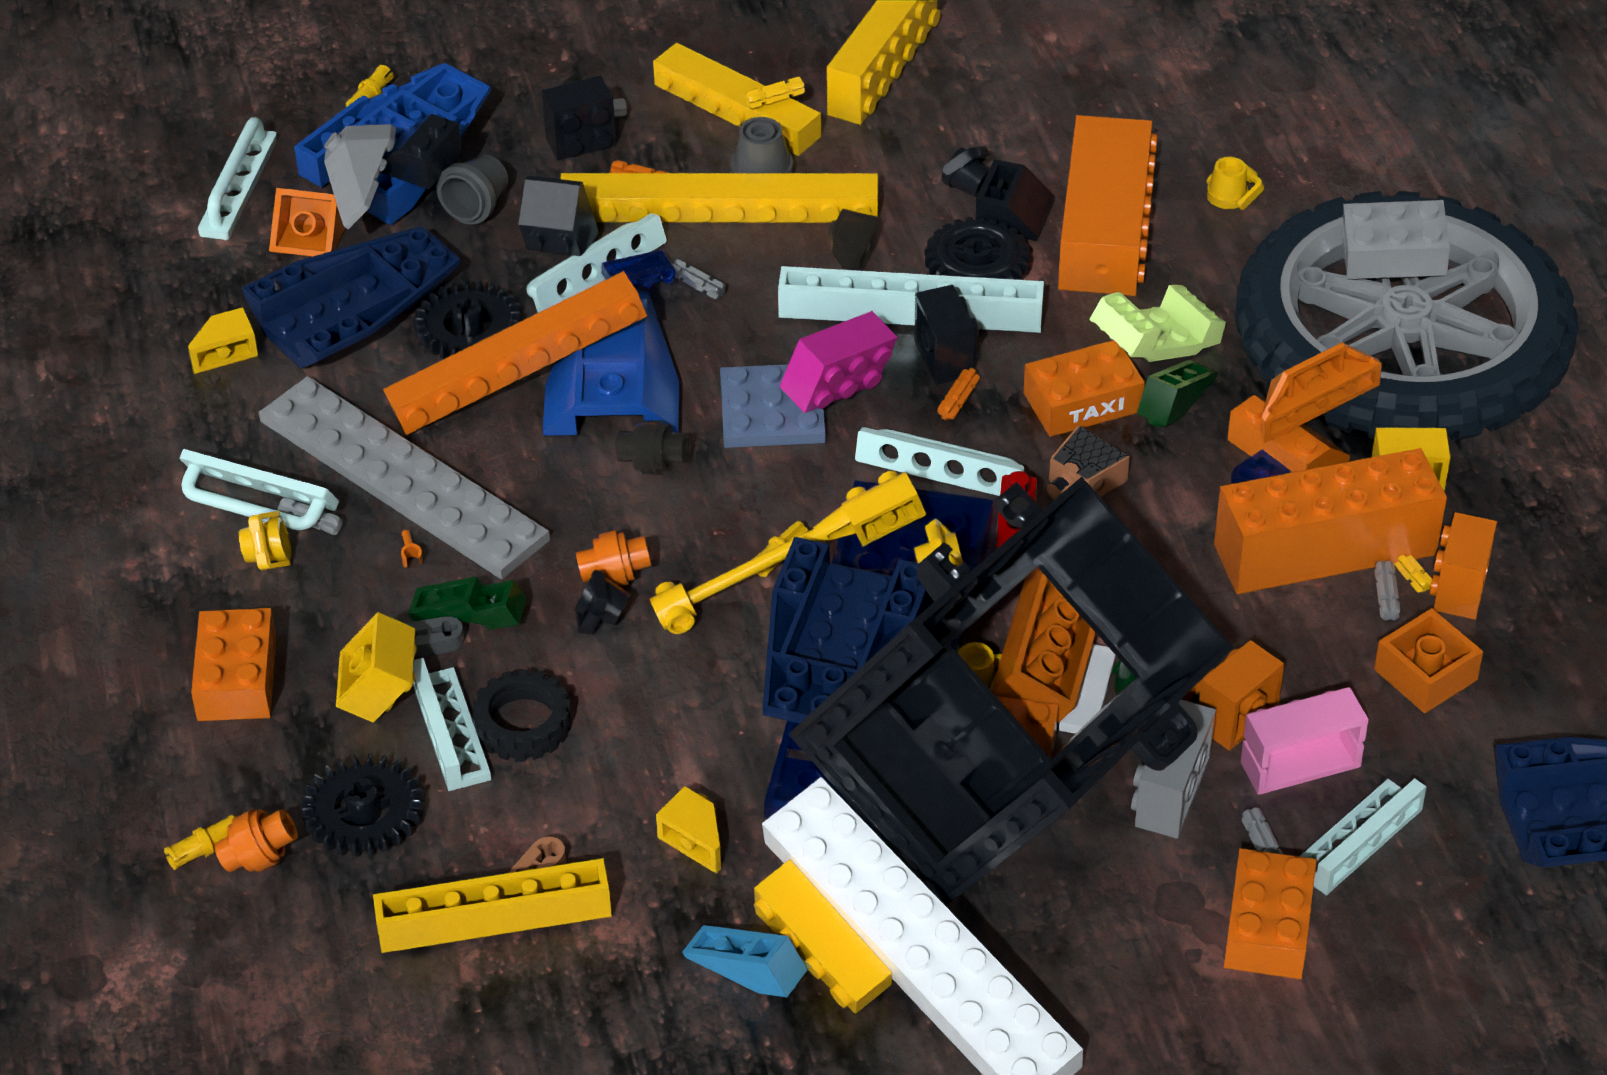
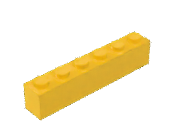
(723, 94)
(492, 905)

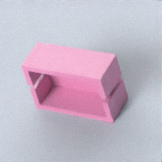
(1303, 740)

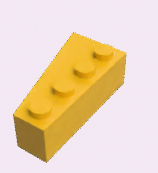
(821, 937)

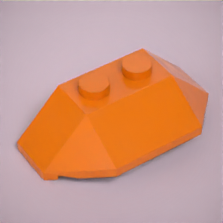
(1317, 388)

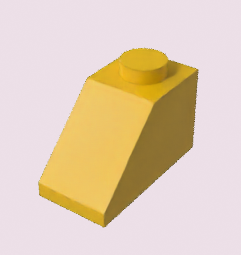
(223, 341)
(691, 828)

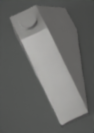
(354, 163)

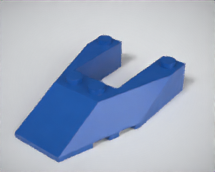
(434, 91)

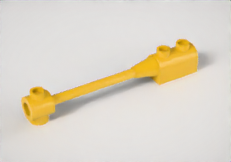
(865, 513)

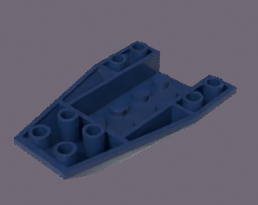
(347, 292)
(829, 625)
(1555, 799)

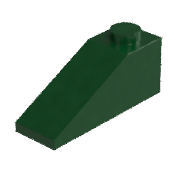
(1173, 392)

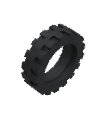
(522, 743)

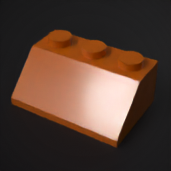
(1295, 449)

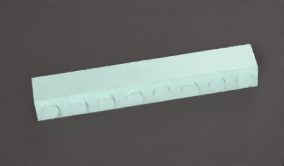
(891, 296)

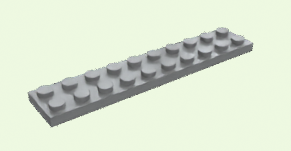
(405, 477)

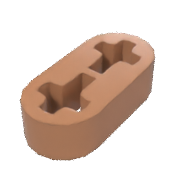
(533, 856)

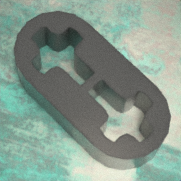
(431, 638)

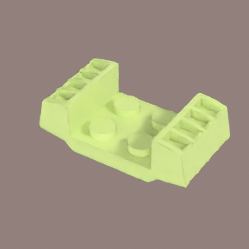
(1165, 332)

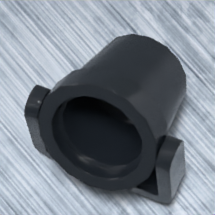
(966, 169)
(599, 601)

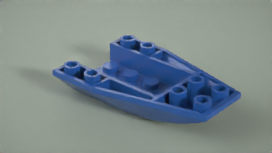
(615, 376)

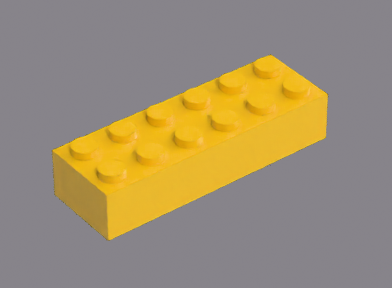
(876, 55)

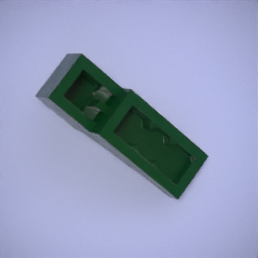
(471, 602)

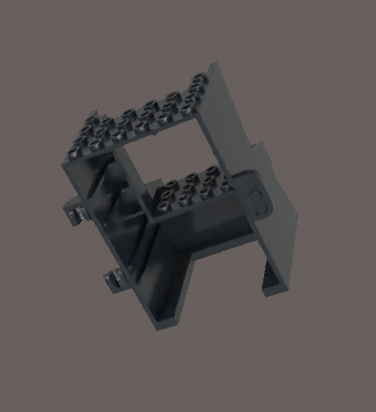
(938, 754)

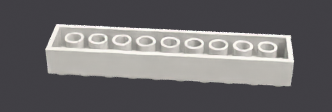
(919, 939)

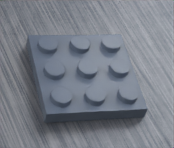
(761, 412)

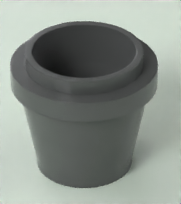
(761, 148)
(472, 188)

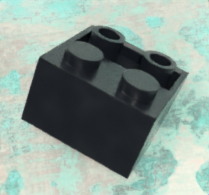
(1014, 197)

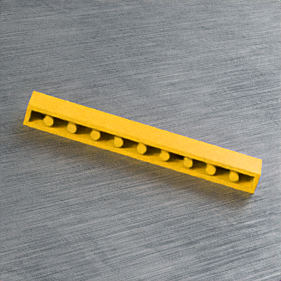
(728, 196)

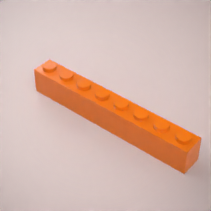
(515, 352)

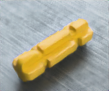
(774, 92)
(1414, 571)

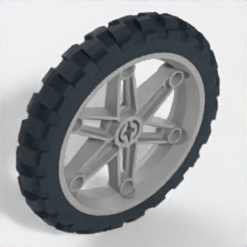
(1484, 258)

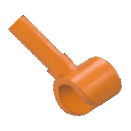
(410, 549)

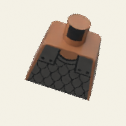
(1089, 458)

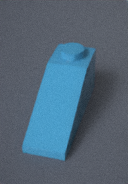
(750, 958)

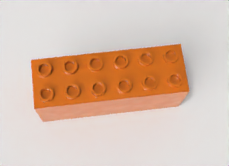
(1107, 205)
(1328, 520)

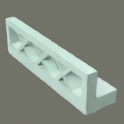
(442, 730)
(1369, 837)

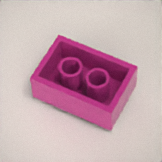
(838, 362)

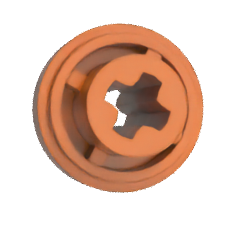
(614, 557)
(256, 840)

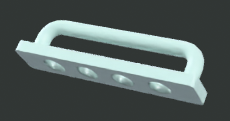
(251, 139)
(544, 287)
(870, 452)
(257, 479)

